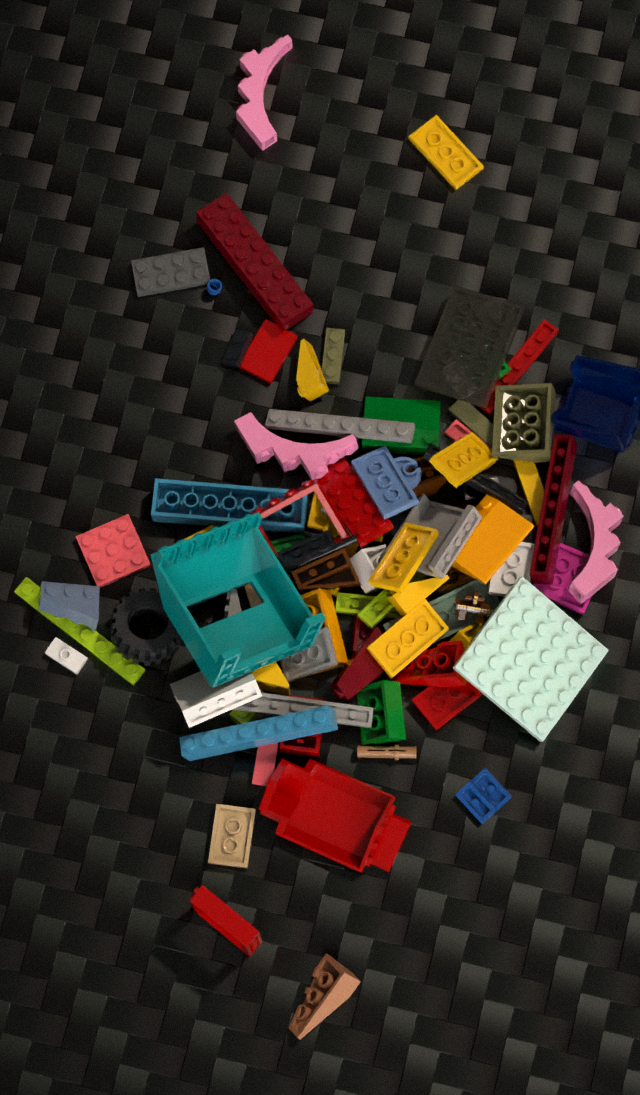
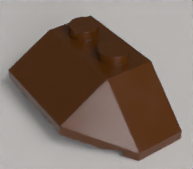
(431, 479)

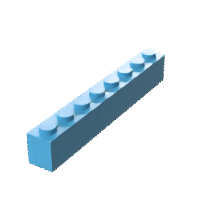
(258, 733)

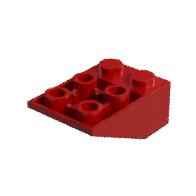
(303, 746)

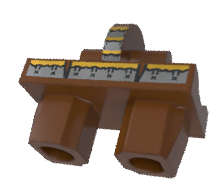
(471, 605)

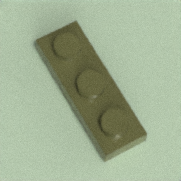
(333, 355)

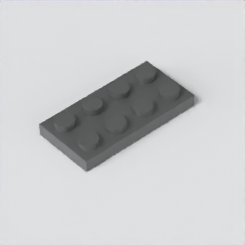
(170, 272)

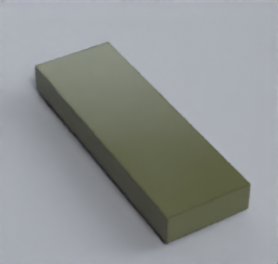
(473, 420)

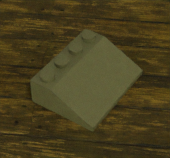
(524, 422)

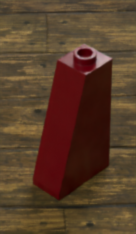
(359, 669)

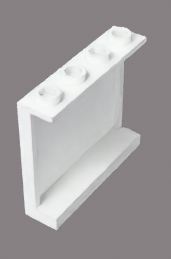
(202, 702)

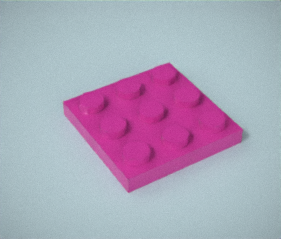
(568, 566)

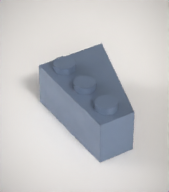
(71, 601)

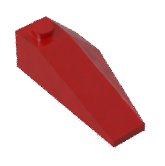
(434, 667)

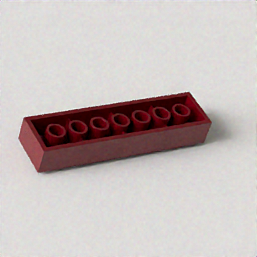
(254, 262)

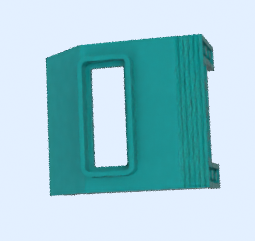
(220, 563)

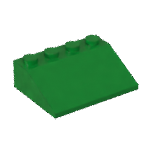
(422, 413)

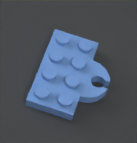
(388, 480)

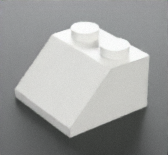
(365, 564)

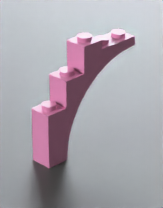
(251, 89)
(290, 454)
(603, 543)

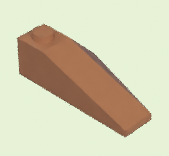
(328, 990)

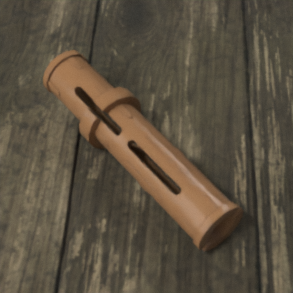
(386, 752)

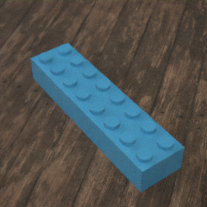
(219, 503)

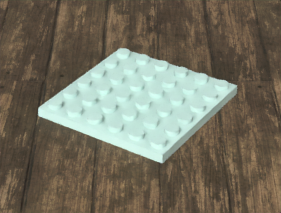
(530, 659)

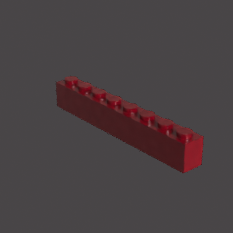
(553, 509)

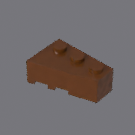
(327, 573)

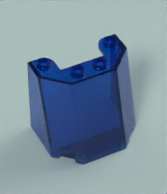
(601, 403)

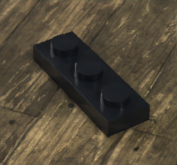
(307, 550)

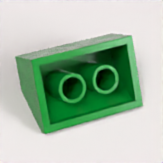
(387, 713)

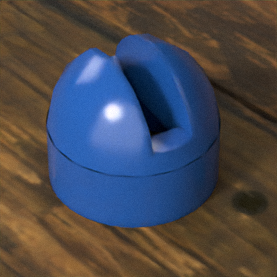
(216, 285)

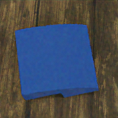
(483, 795)

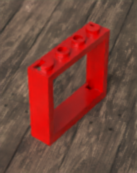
(293, 495)
(225, 920)

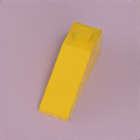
(309, 373)
(414, 594)

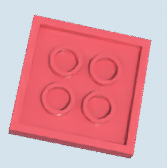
(113, 551)

